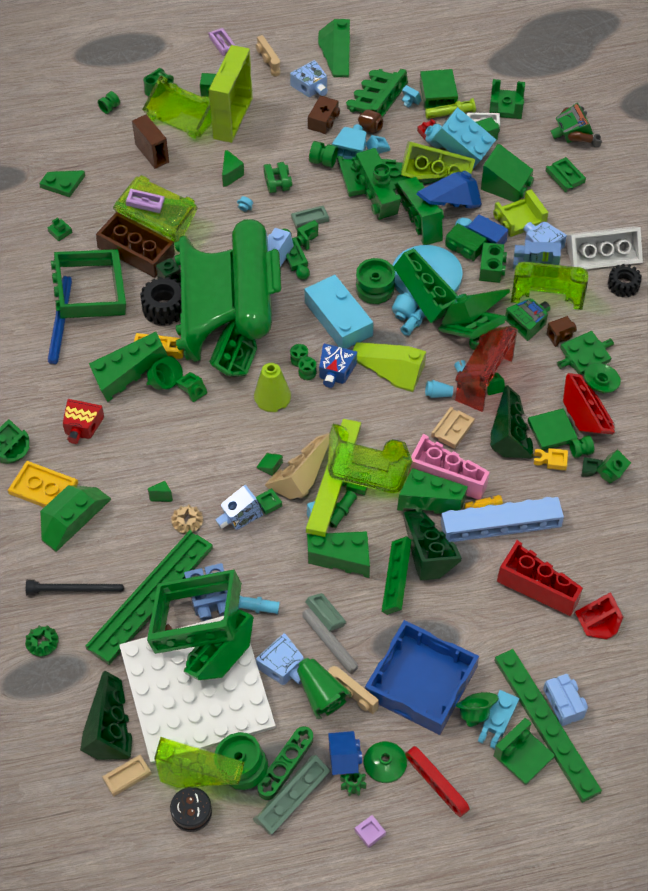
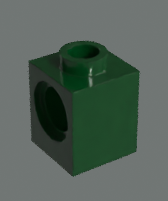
(169, 269)

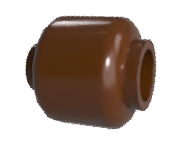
(370, 121)

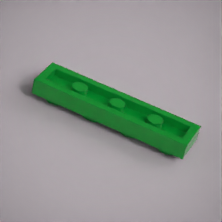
(396, 575)

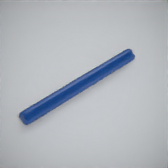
(58, 327)

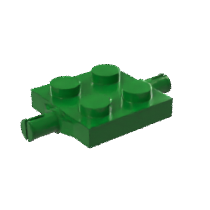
(585, 351)

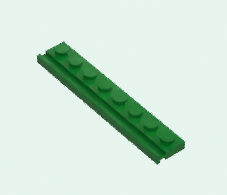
(139, 606)

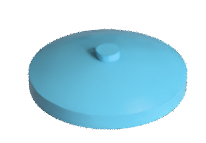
(441, 261)

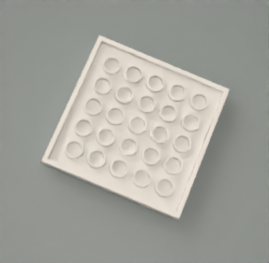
(189, 708)

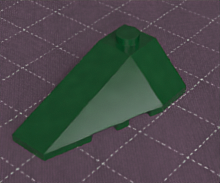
(509, 428)
(430, 549)
(106, 727)

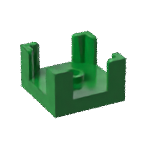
(507, 102)

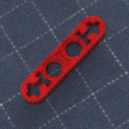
(437, 781)

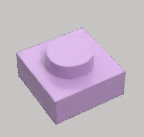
(370, 831)

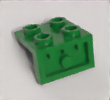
(523, 752)

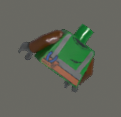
(575, 126)

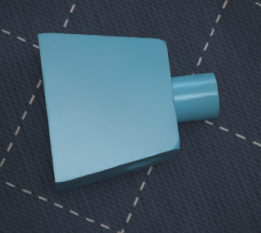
(350, 141)

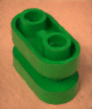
(282, 171)

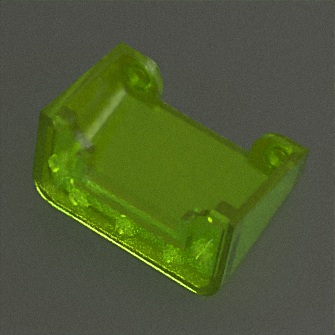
(178, 108)
(174, 215)
(550, 279)
(368, 466)

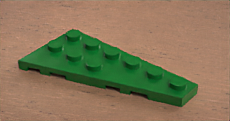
(352, 179)

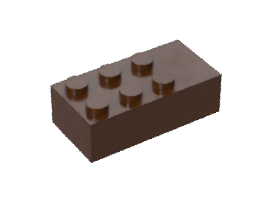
(135, 243)

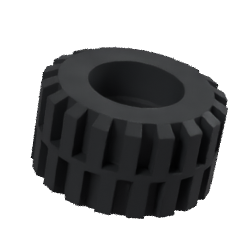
(157, 291)

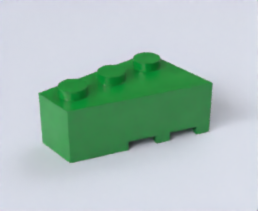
(341, 551)

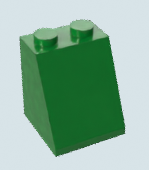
(506, 175)

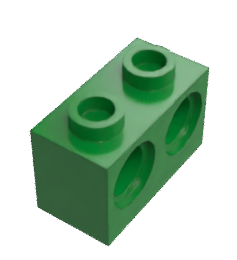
(491, 262)

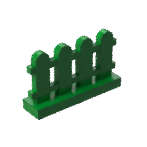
(386, 95)

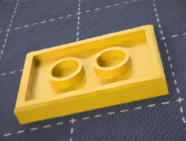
(39, 484)

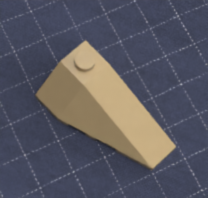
(302, 470)

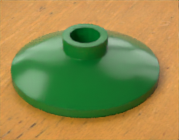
(602, 378)
(385, 771)

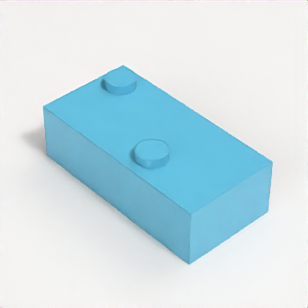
(338, 312)

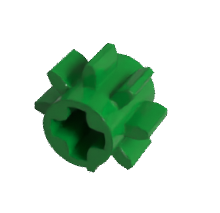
(350, 786)

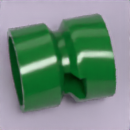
(324, 154)

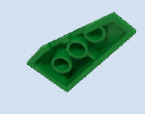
(335, 44)

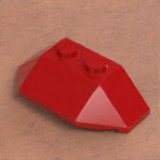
(586, 406)

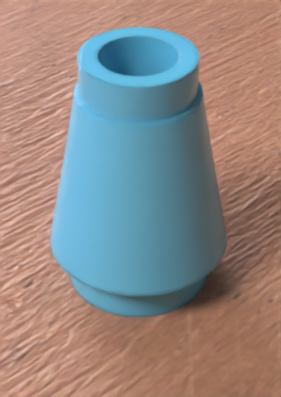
(438, 390)

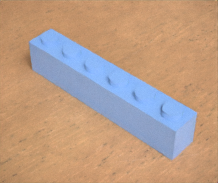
(502, 519)

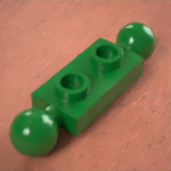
(297, 260)

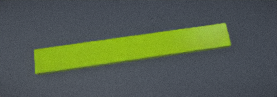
(329, 491)

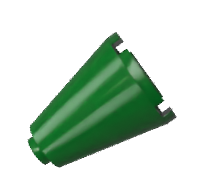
(321, 688)

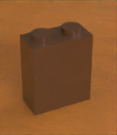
(150, 141)

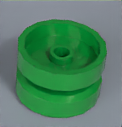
(375, 281)
(248, 750)

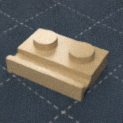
(453, 427)

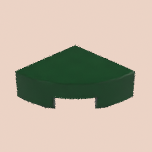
(590, 466)

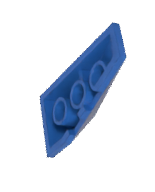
(454, 190)

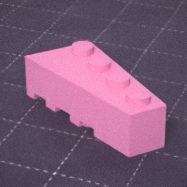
(436, 460)

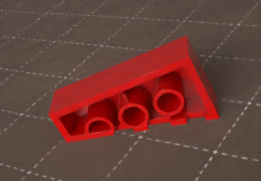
(538, 580)

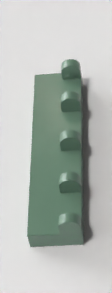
(292, 795)

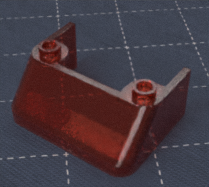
(483, 364)

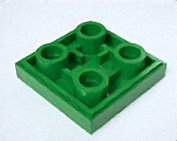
(552, 429)

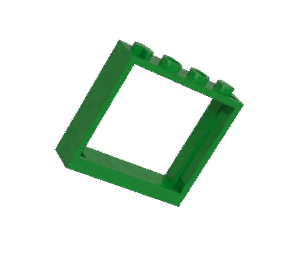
(82, 259)
(196, 635)

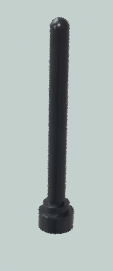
(34, 587)

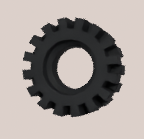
(626, 273)

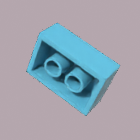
(464, 136)

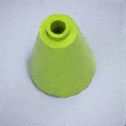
(272, 389)

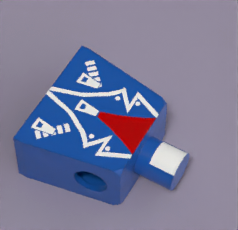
(336, 364)

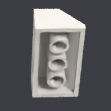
(605, 247)

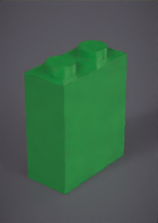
(438, 88)

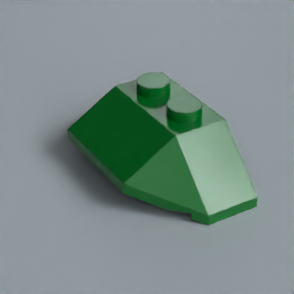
(233, 352)
(69, 513)
(216, 659)

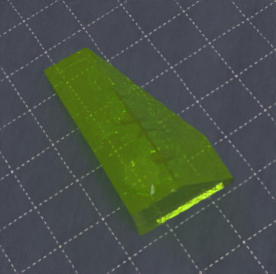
(192, 766)

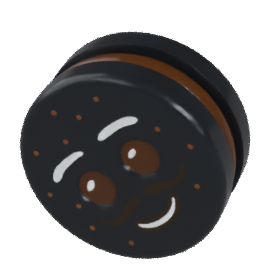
(191, 809)

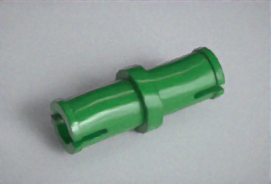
(342, 508)

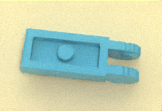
(499, 717)

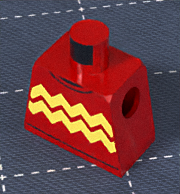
(81, 420)

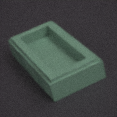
(303, 217)
(325, 612)

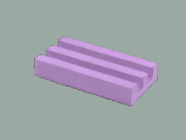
(216, 42)
(144, 202)

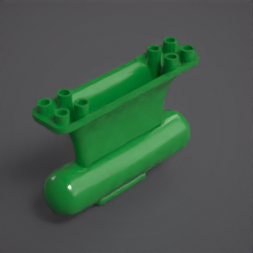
(227, 287)

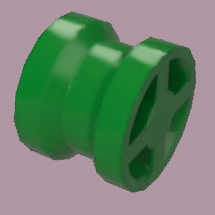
(297, 351)
(307, 368)

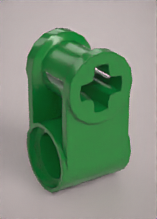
(151, 79)

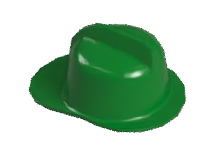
(164, 373)
(477, 707)

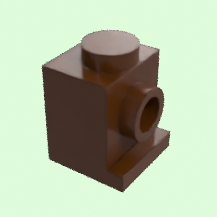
(561, 330)

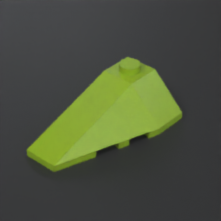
(430, 162)
(394, 362)

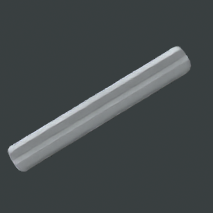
(330, 641)

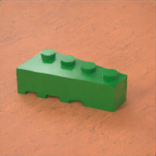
(383, 200)
(426, 216)
(425, 285)
(127, 364)

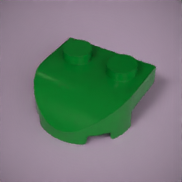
(13, 443)

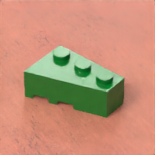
(431, 493)

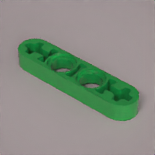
(283, 761)

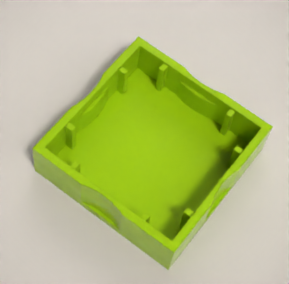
(231, 93)

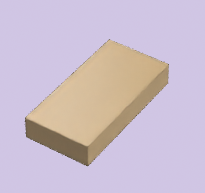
(126, 775)

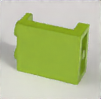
(519, 213)

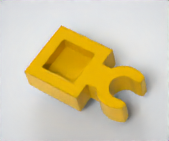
(554, 458)

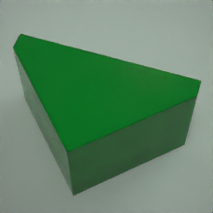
(232, 168)

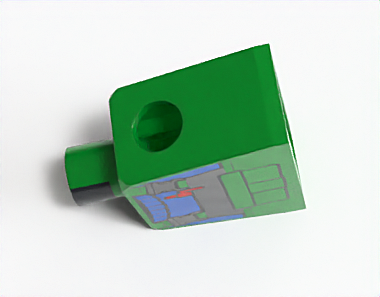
(528, 317)

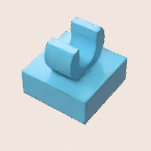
(411, 96)

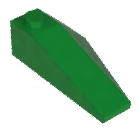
(469, 307)

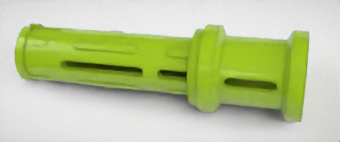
(465, 106)

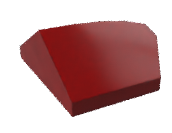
(601, 617)

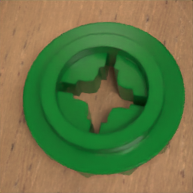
(46, 647)

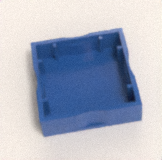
(422, 677)

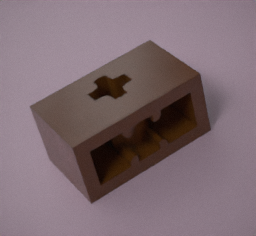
(323, 114)

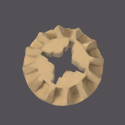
(193, 523)

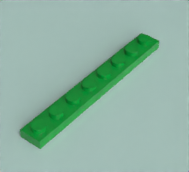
(548, 726)

